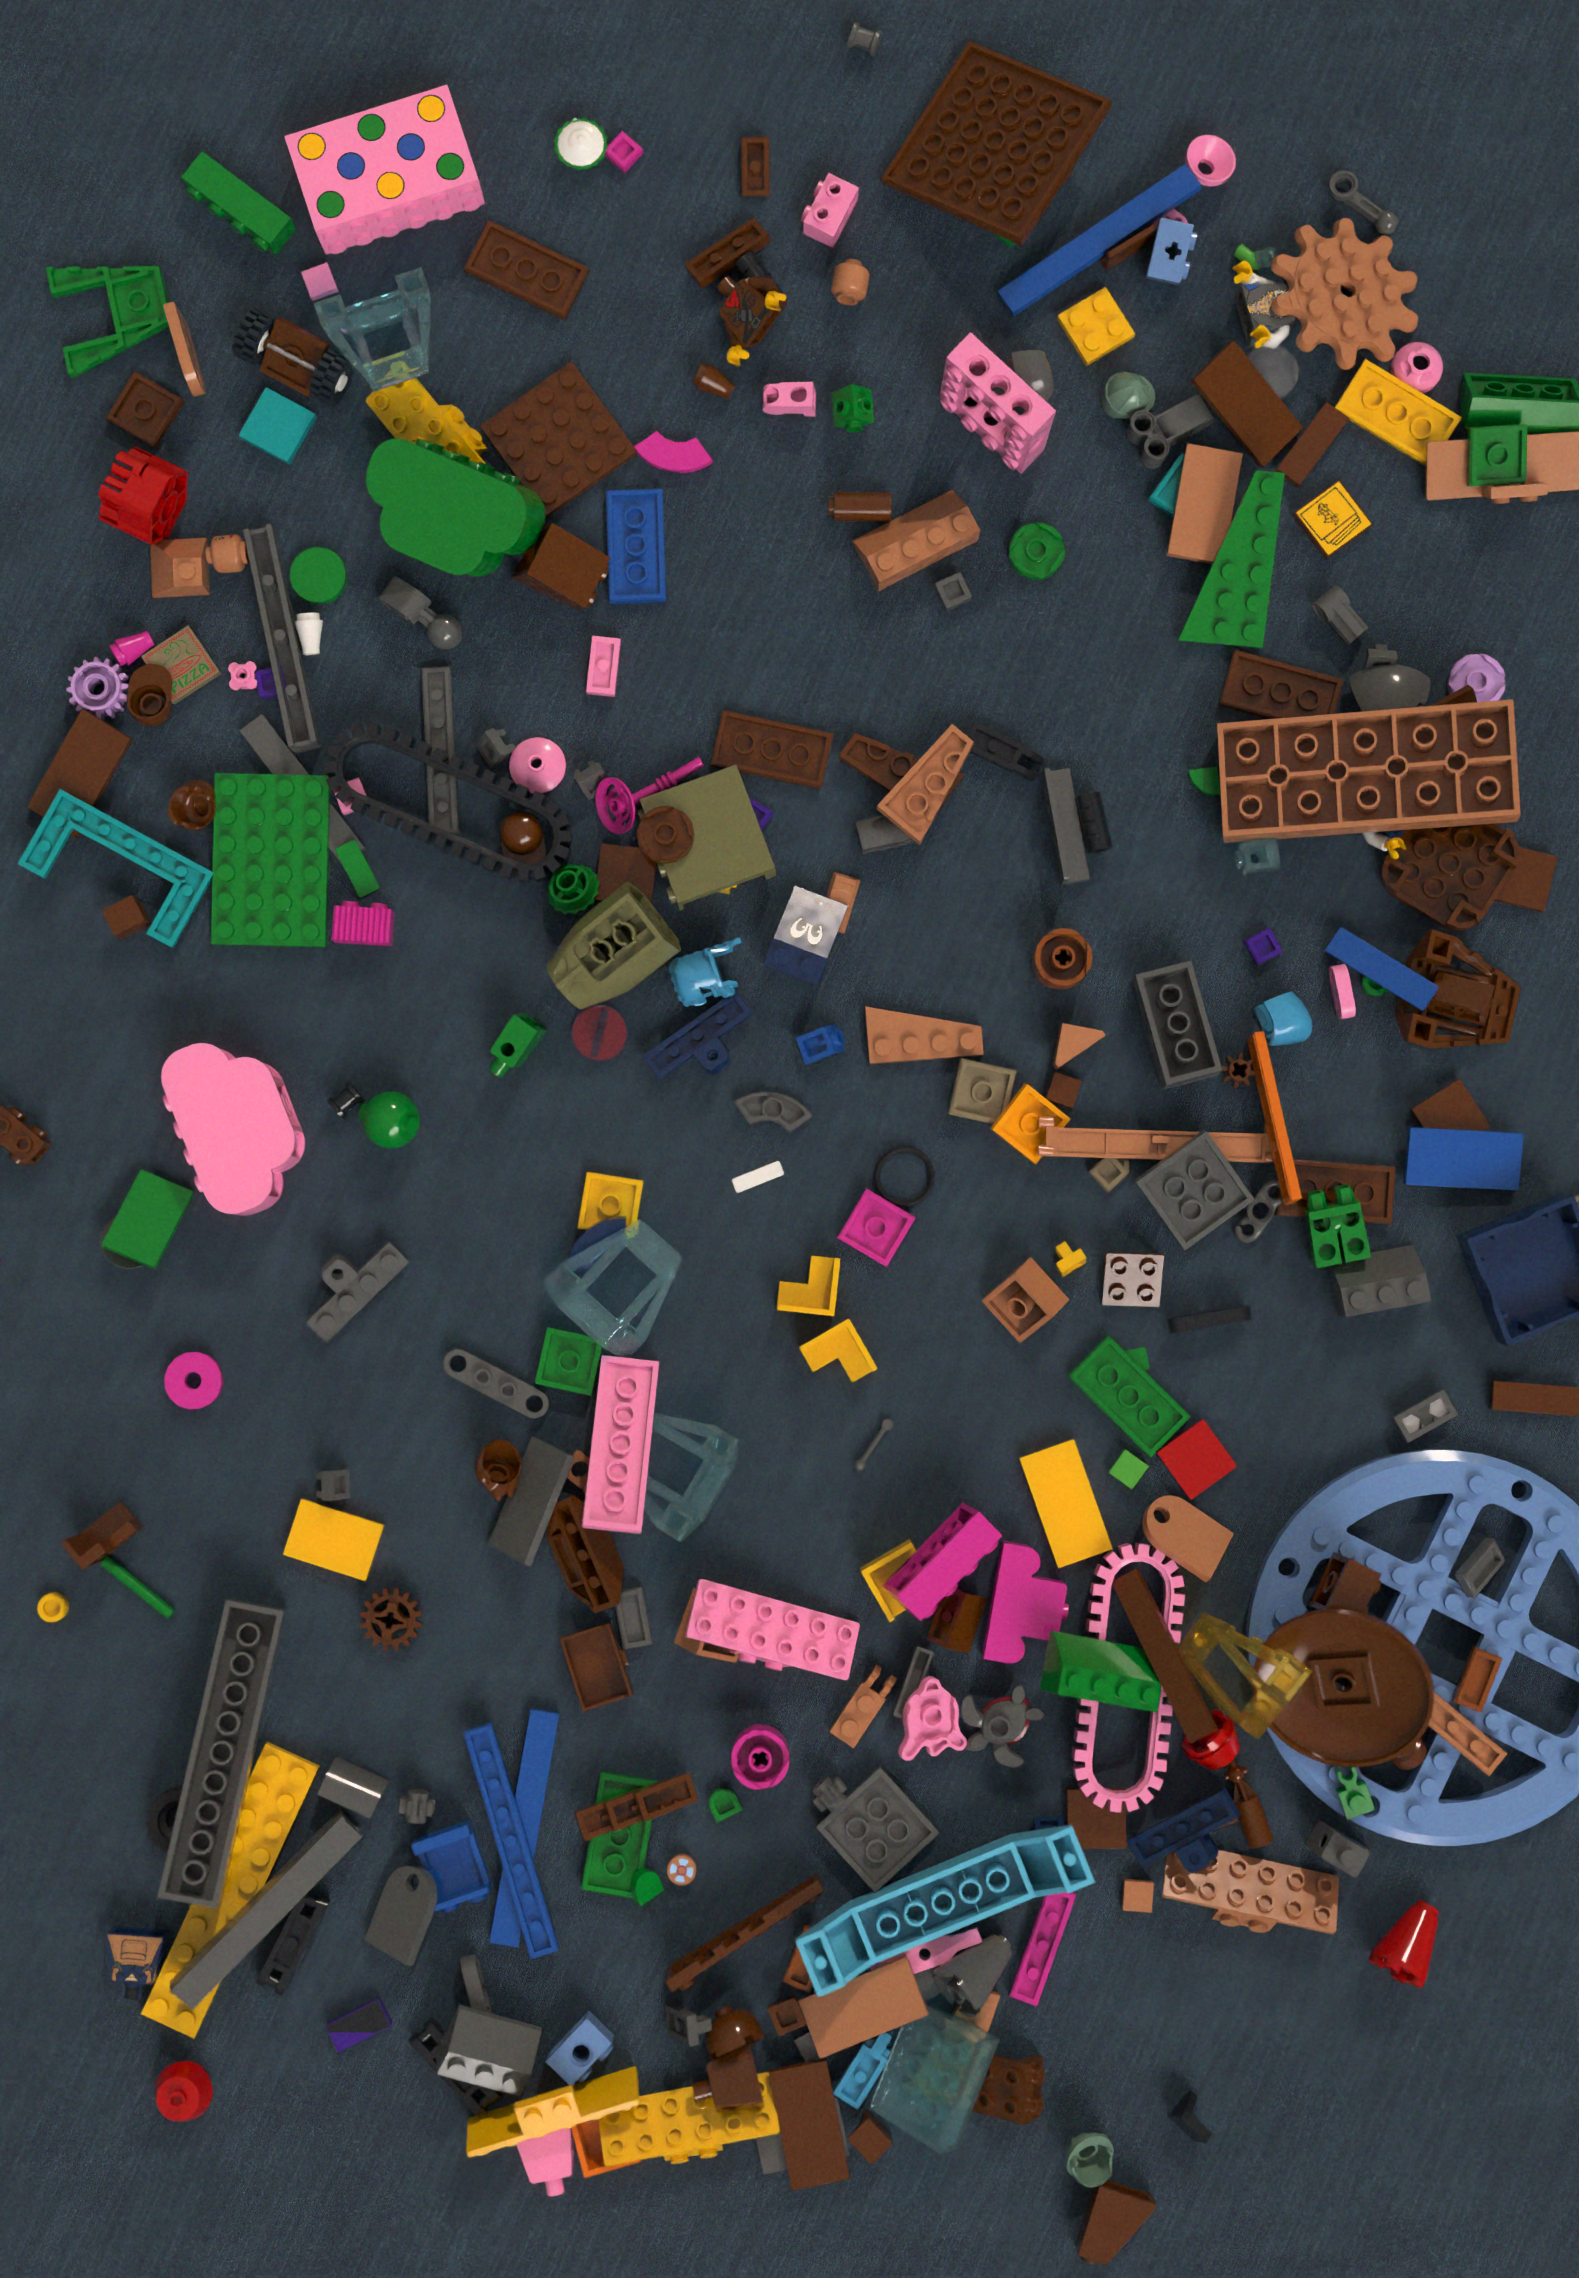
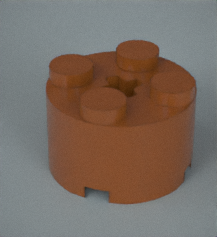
(1073, 947)

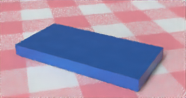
(636, 546)
(1463, 1158)

